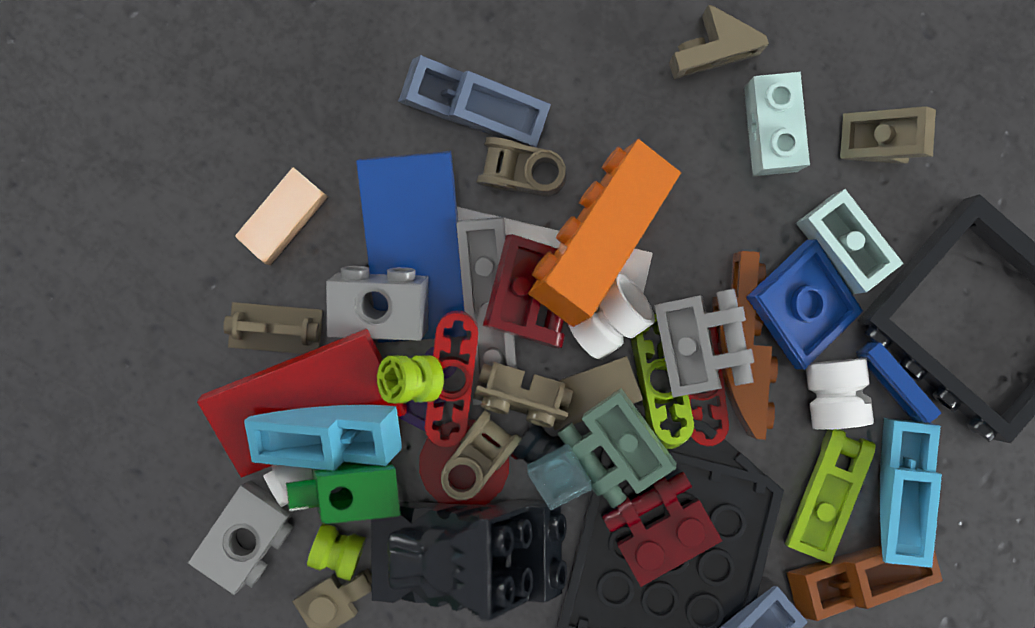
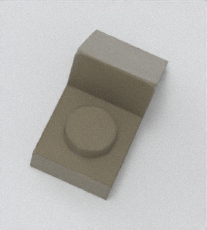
(728, 42)
(888, 135)

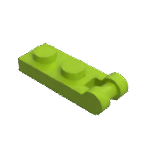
(830, 496)

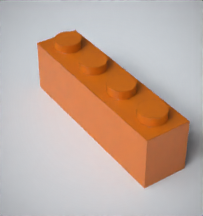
(603, 233)

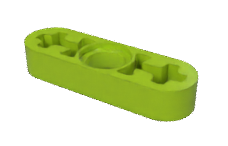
(655, 416)

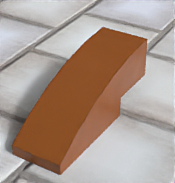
(855, 581)

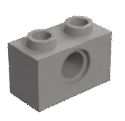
(351, 311)
(222, 556)

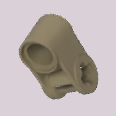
(518, 167)
(479, 455)

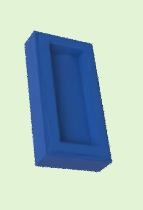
(898, 383)

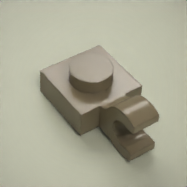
(331, 603)

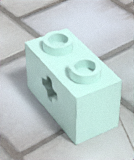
(776, 124)

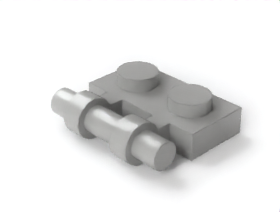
(689, 345)

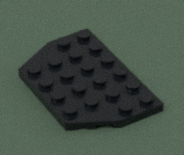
(701, 590)

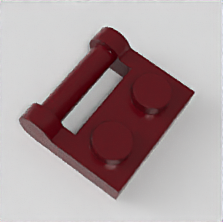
(510, 305)

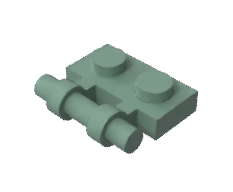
(627, 441)

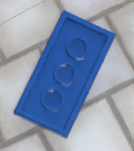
(413, 225)

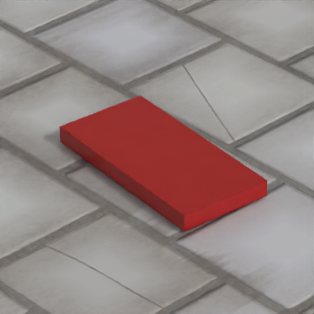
(326, 376)

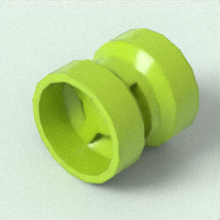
(407, 379)
(336, 551)

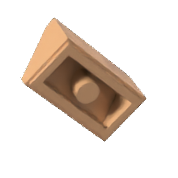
(281, 216)

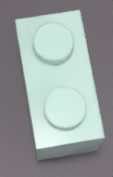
(850, 242)

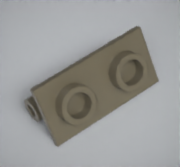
(273, 328)
(539, 402)

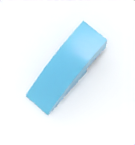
(325, 436)
(909, 491)

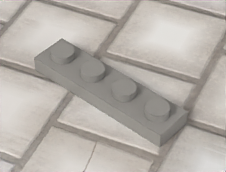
(480, 252)

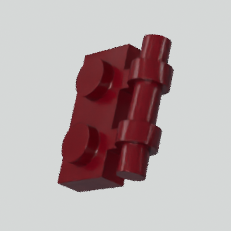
(668, 540)

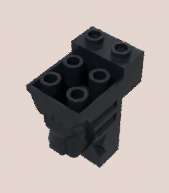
(469, 555)

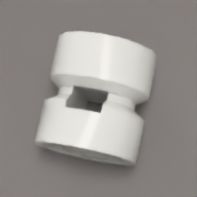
(620, 314)
(839, 394)

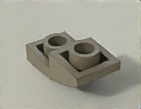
(596, 385)

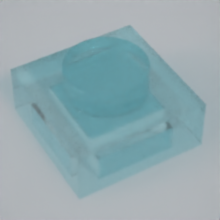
(559, 477)

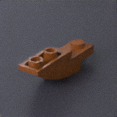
(750, 399)

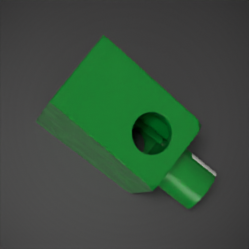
(366, 493)

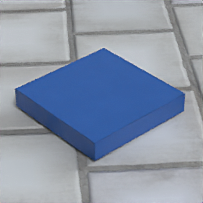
(805, 304)

